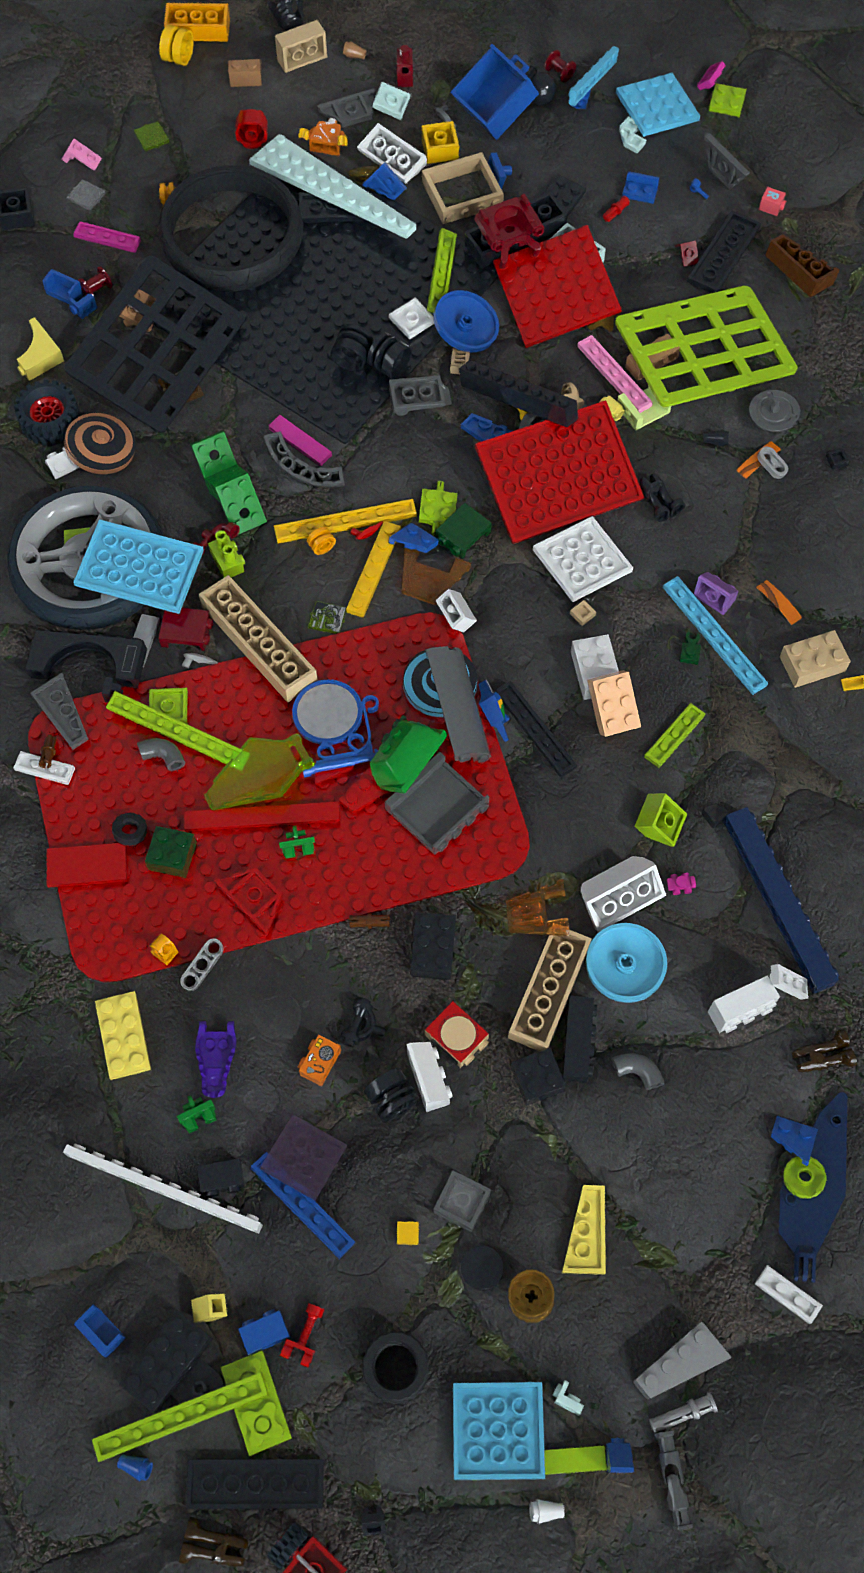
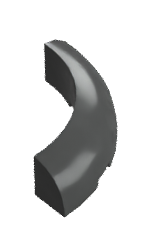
(300, 470)

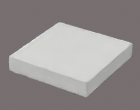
(412, 318)

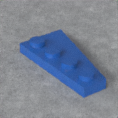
(482, 428)

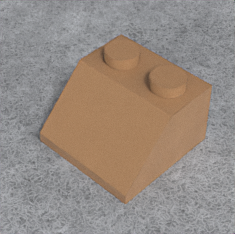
(245, 73)

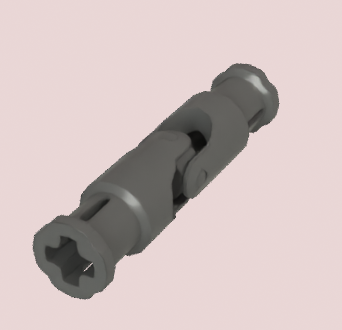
(676, 1498)

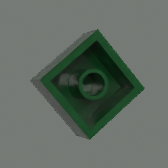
(170, 851)

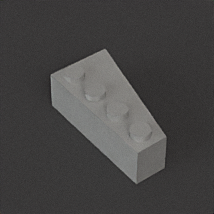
(684, 1360)

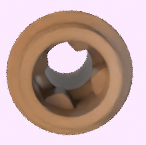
(354, 51)

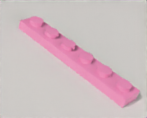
(614, 373)

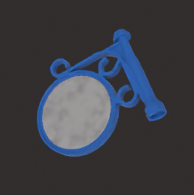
(328, 715)

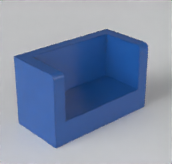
(62, 286)
(100, 1331)

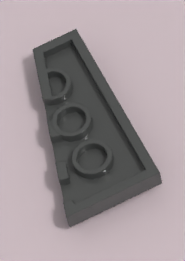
(59, 707)

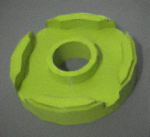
(802, 1188)

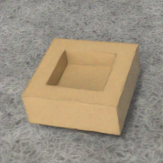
(583, 613)

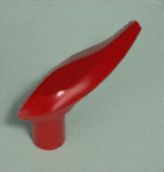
(360, 535)

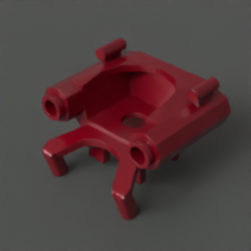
(510, 224)

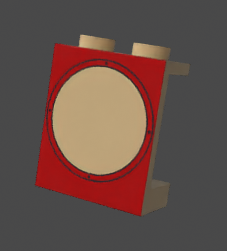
(458, 1034)

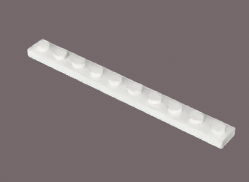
(172, 1190)

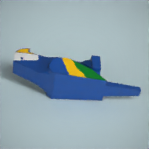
(493, 708)

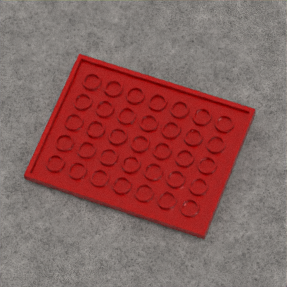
(558, 473)

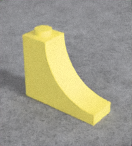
(41, 354)

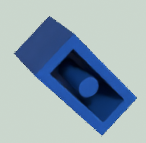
(264, 1332)

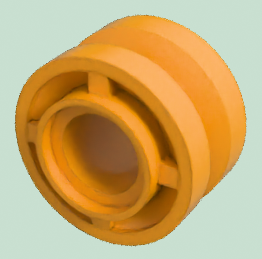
(165, 191)
(321, 540)

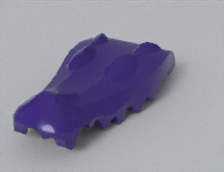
(215, 1056)

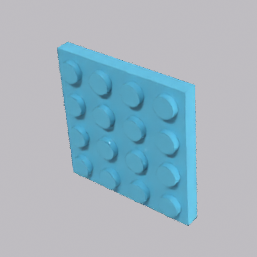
(657, 104)
(498, 1431)

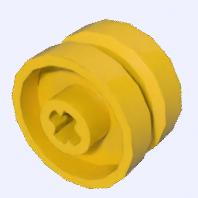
(176, 45)

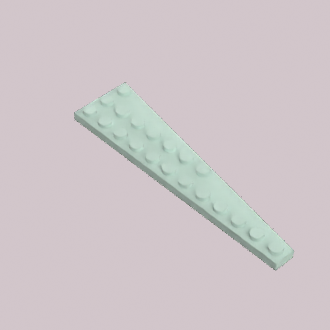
(308, 173)

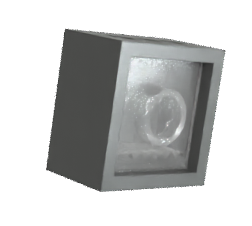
(462, 1201)

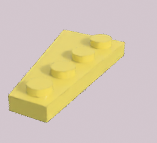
(587, 1239)

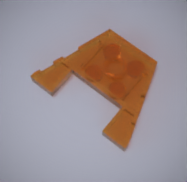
(428, 582)
(529, 914)

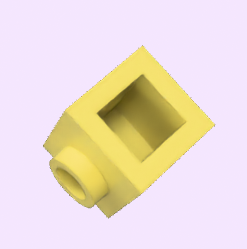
(209, 1308)

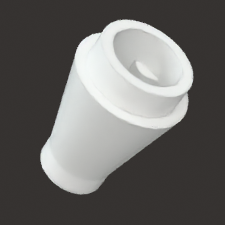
(544, 1511)

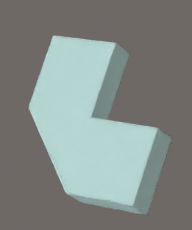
(629, 138)

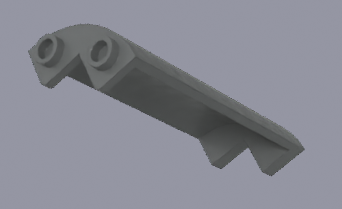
(458, 704)

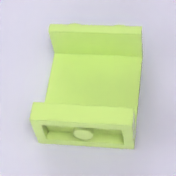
(641, 419)

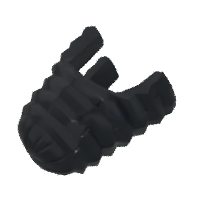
(284, 13)

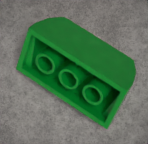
(405, 755)

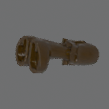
(819, 1061)
(219, 1555)

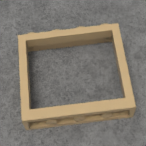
(458, 168)

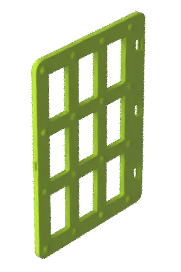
(708, 306)

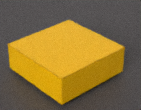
(407, 1233)

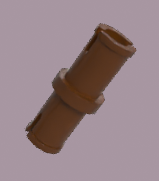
(369, 921)

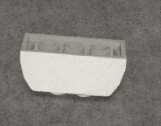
(386, 147)
(621, 891)

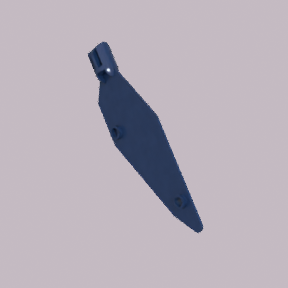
(806, 1220)

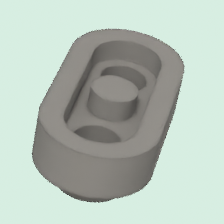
(772, 463)

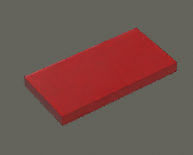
(86, 865)

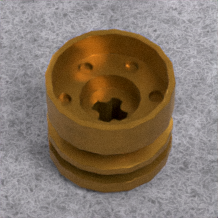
(529, 1283)

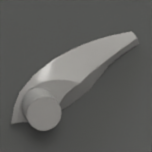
(189, 657)

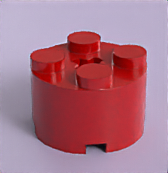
(251, 128)

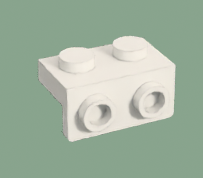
(60, 464)

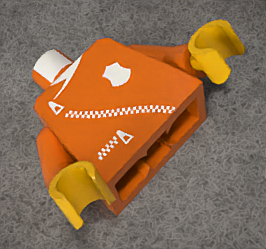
(325, 137)

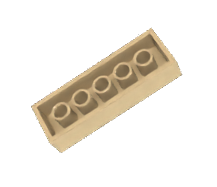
(549, 990)

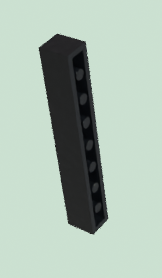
(519, 393)

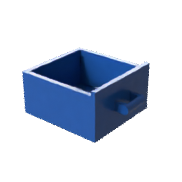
(495, 91)

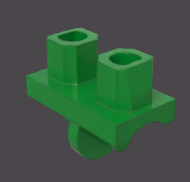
(288, 846)
(198, 1109)

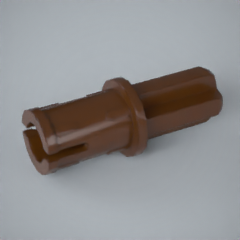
(47, 751)

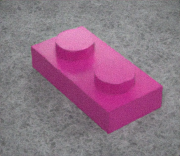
(711, 75)

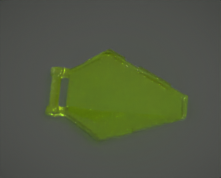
(259, 772)

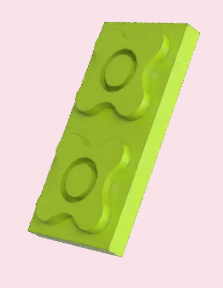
(262, 1419)

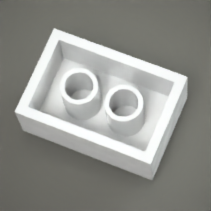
(592, 659)
(743, 1005)

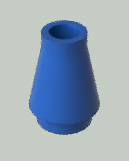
(137, 1467)

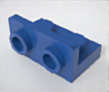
(641, 187)

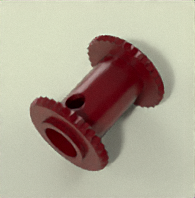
(559, 65)
(96, 282)

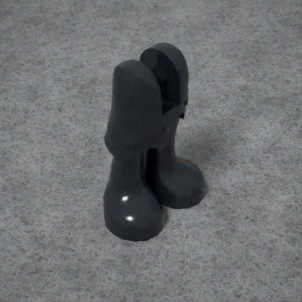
(651, 491)

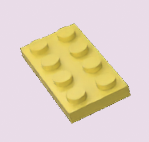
(122, 1035)

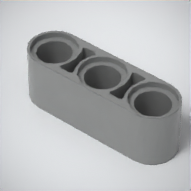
(203, 954)

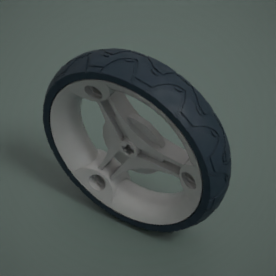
(28, 565)

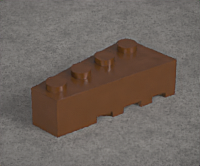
(801, 265)

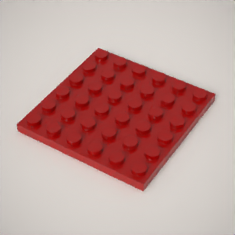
(558, 287)

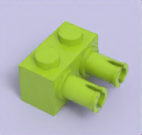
(225, 555)

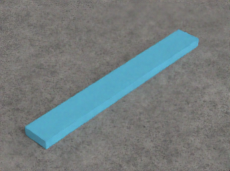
(715, 635)

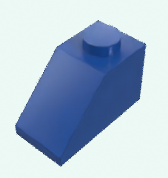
(619, 1456)

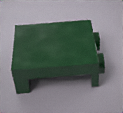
(462, 530)

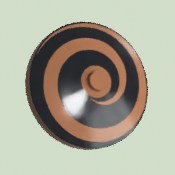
(99, 443)

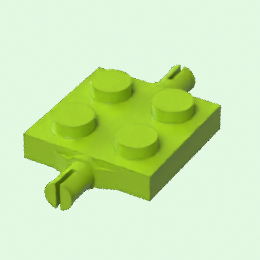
(436, 506)

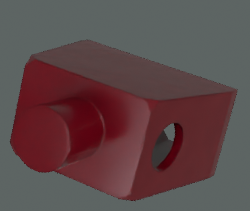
(405, 59)

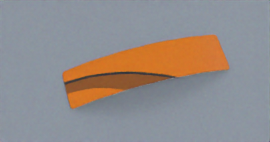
(752, 463)
(780, 601)

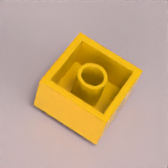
(440, 142)

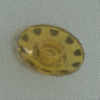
(363, 172)

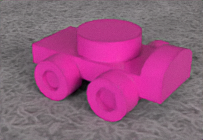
(682, 882)

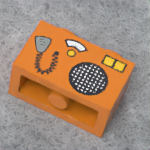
(319, 1060)

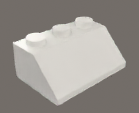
(428, 1075)

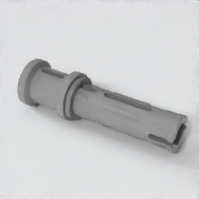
(693, 1409)

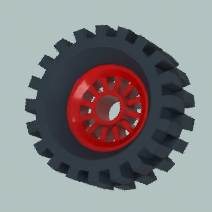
(46, 411)

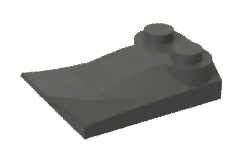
(418, 394)

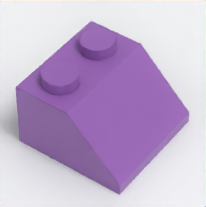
(715, 592)

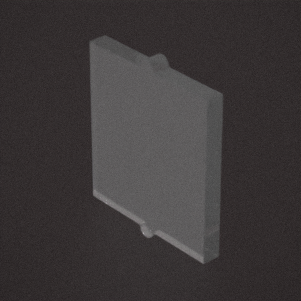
(86, 195)

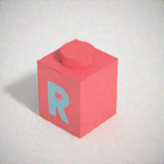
(772, 201)

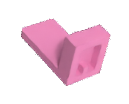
(82, 153)

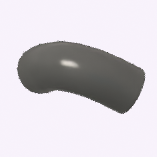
(164, 749)
(638, 1065)

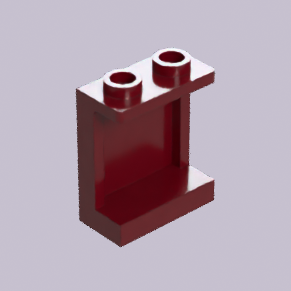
(186, 628)

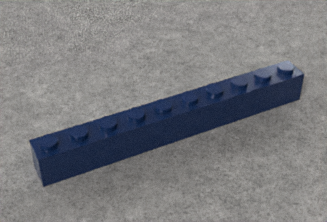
(781, 901)

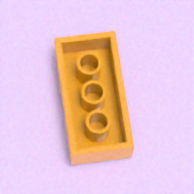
(205, 20)

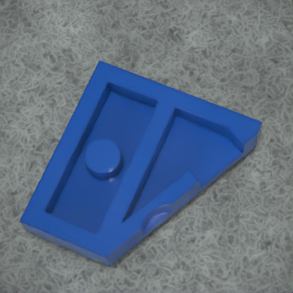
(414, 538)

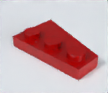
(362, 793)

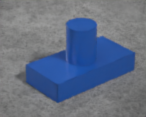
(499, 171)

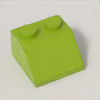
(661, 819)

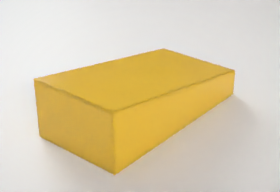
(853, 683)

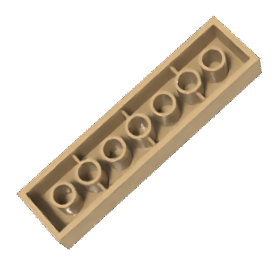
(258, 638)

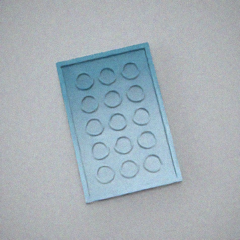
(138, 566)

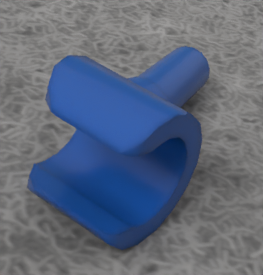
(695, 186)

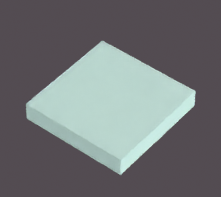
(391, 100)

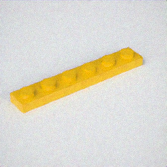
(372, 570)

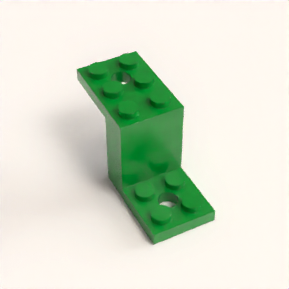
(228, 481)

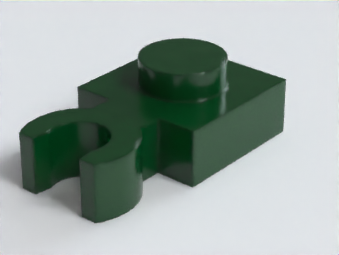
(690, 650)

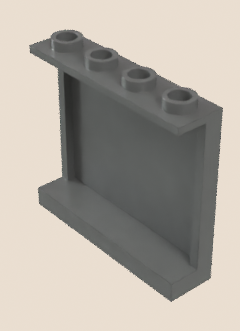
(437, 805)

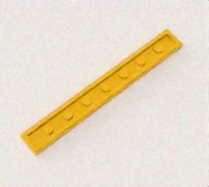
(346, 520)

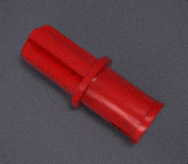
(616, 209)

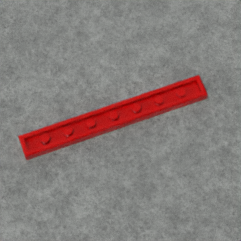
(261, 816)

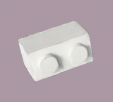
(456, 610)

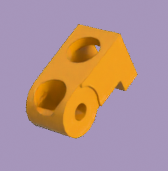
(163, 949)

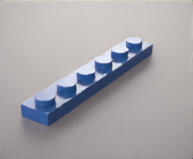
(308, 1212)

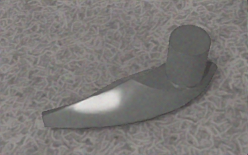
(442, 115)

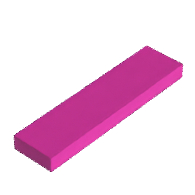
(107, 237)
(301, 440)

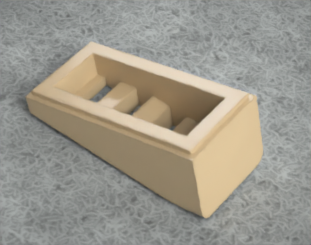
(454, 368)

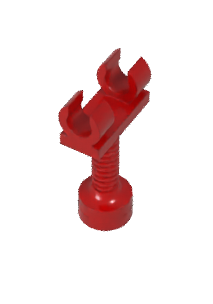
(313, 1313)

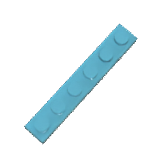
(593, 76)

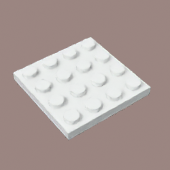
(582, 559)

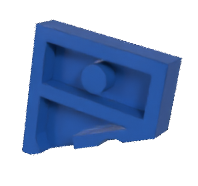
(385, 182)
(795, 1137)

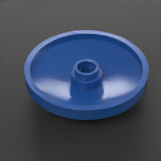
(466, 321)

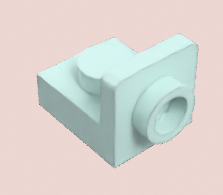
(568, 1402)

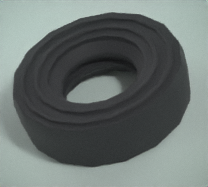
(129, 839)

